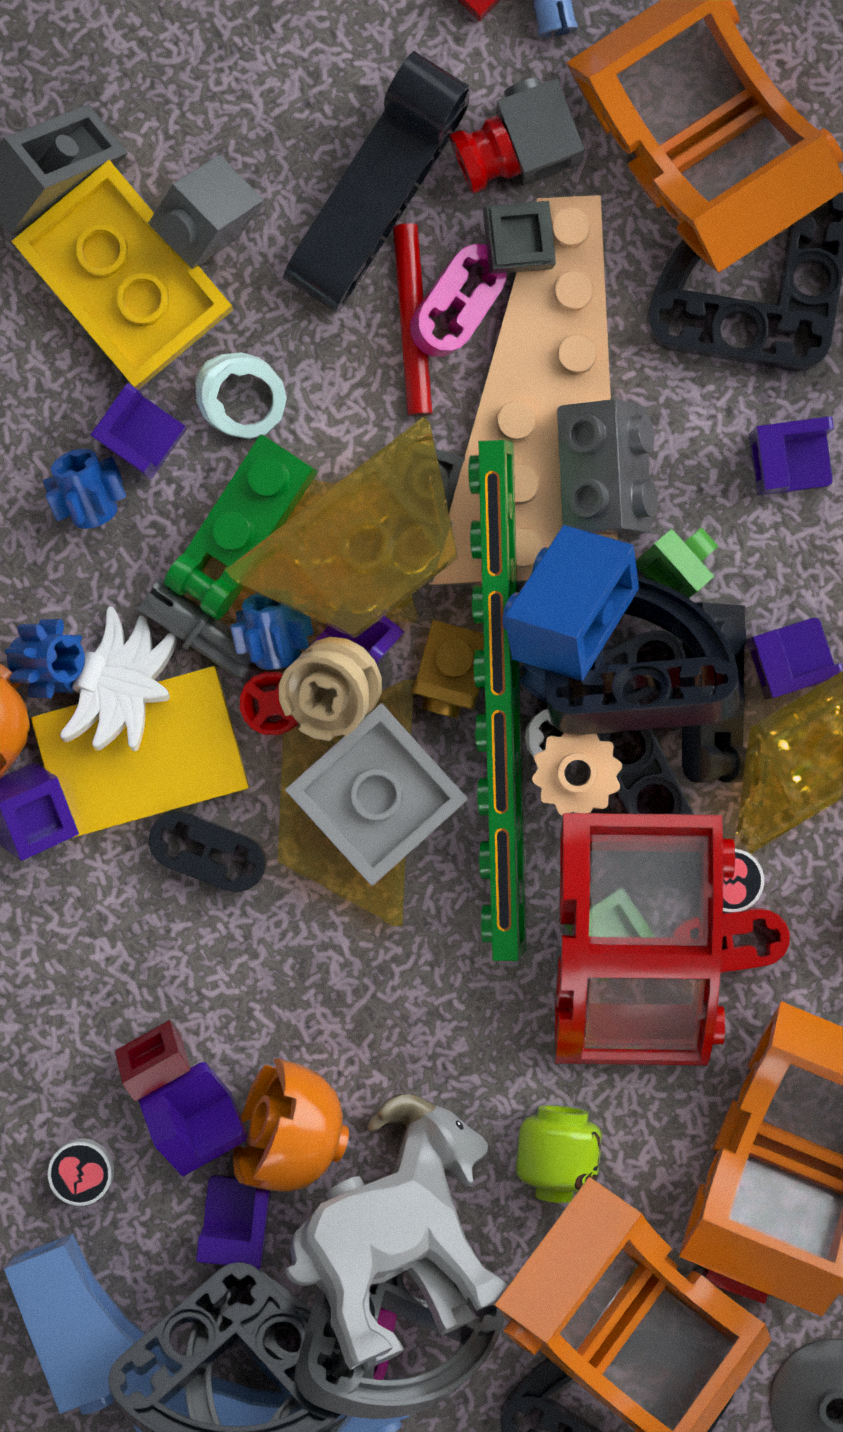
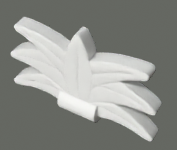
(119, 683)

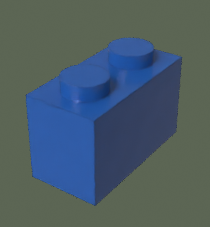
(571, 602)

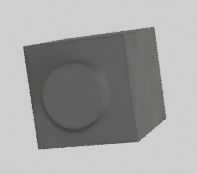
(540, 129)
(205, 211)

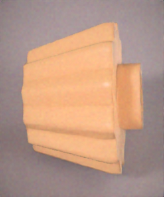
(582, 797)

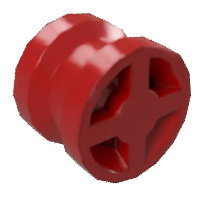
(485, 154)
(258, 705)

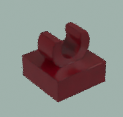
(152, 1060)

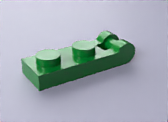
(246, 513)

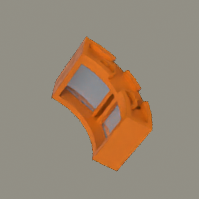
(707, 127)
(778, 1170)
(627, 1322)

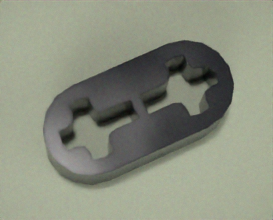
(202, 866)

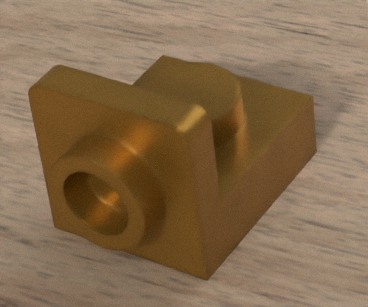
(448, 670)

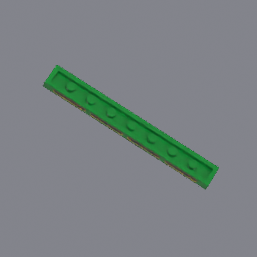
(500, 727)

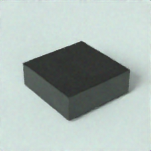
(519, 237)

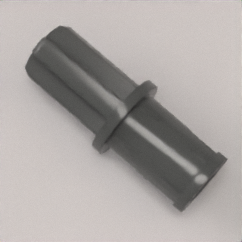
(195, 628)

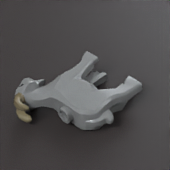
(397, 1227)

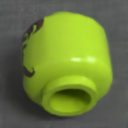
(558, 1152)

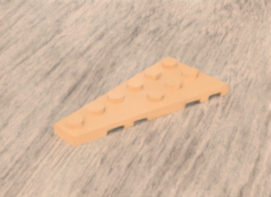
(544, 358)

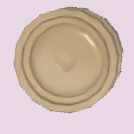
(330, 688)

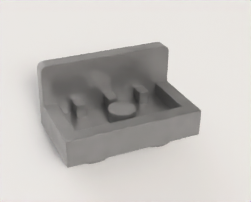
(606, 467)

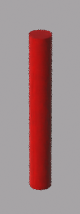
(410, 296)

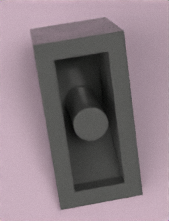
(49, 162)

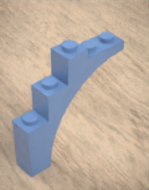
(83, 1333)

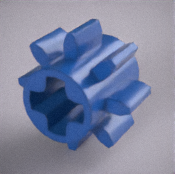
(84, 488)
(270, 632)
(45, 658)

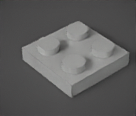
(376, 794)

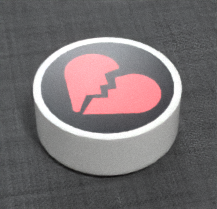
(745, 886)
(81, 1172)

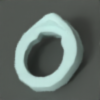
(215, 372)

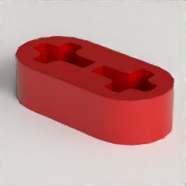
(745, 955)

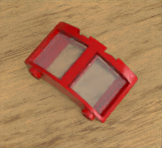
(650, 942)

